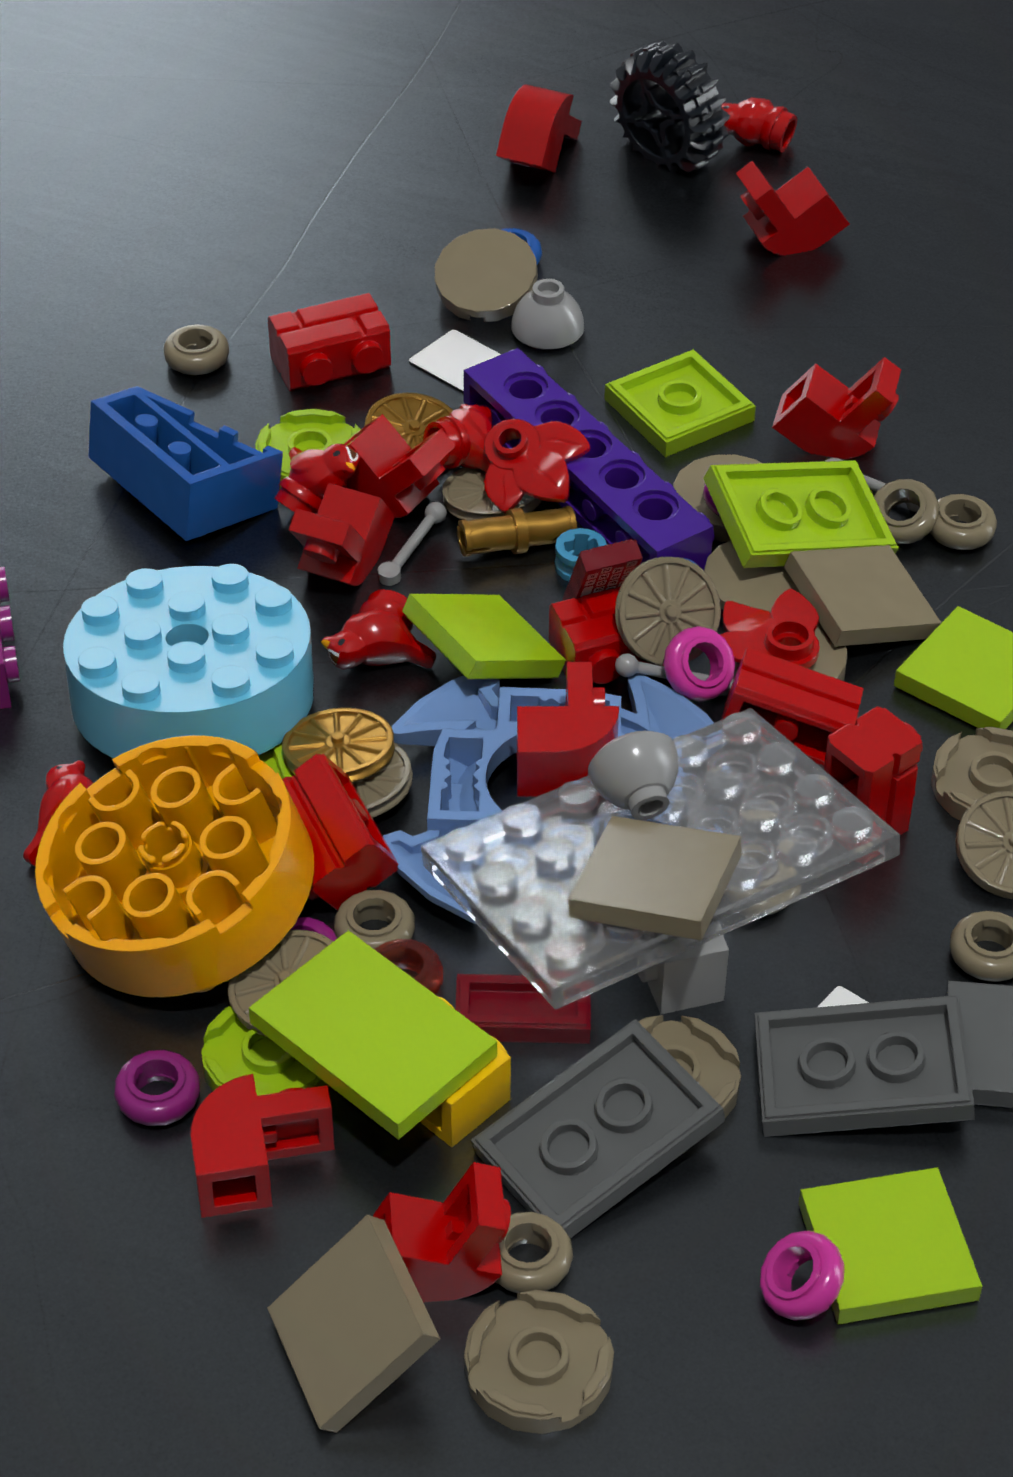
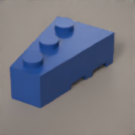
(179, 467)

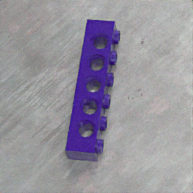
(610, 483)

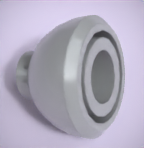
(547, 317)
(636, 772)

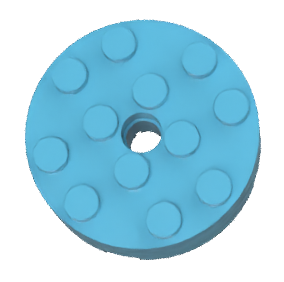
(189, 659)

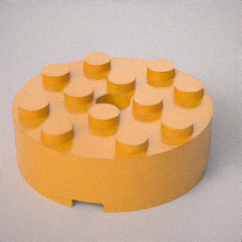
(175, 867)

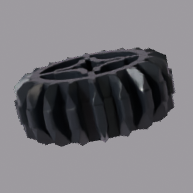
(670, 107)

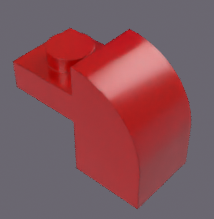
(536, 127)
(793, 217)
(834, 419)
(393, 468)
(344, 534)
(562, 740)
(241, 1131)
(455, 1242)

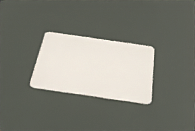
(451, 355)

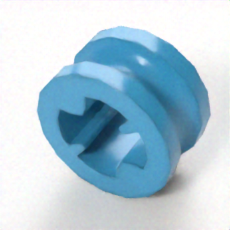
(570, 545)

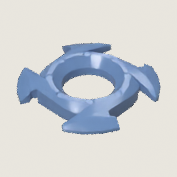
(477, 730)

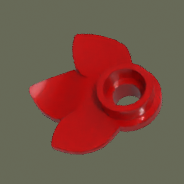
(534, 465)
(782, 632)

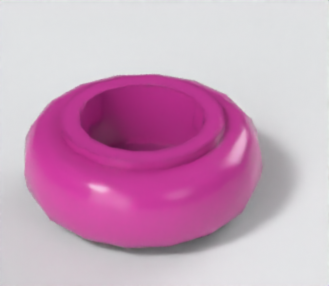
(720, 659)
(822, 1285)

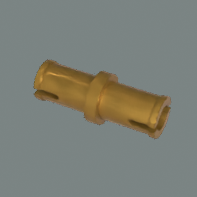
(514, 531)

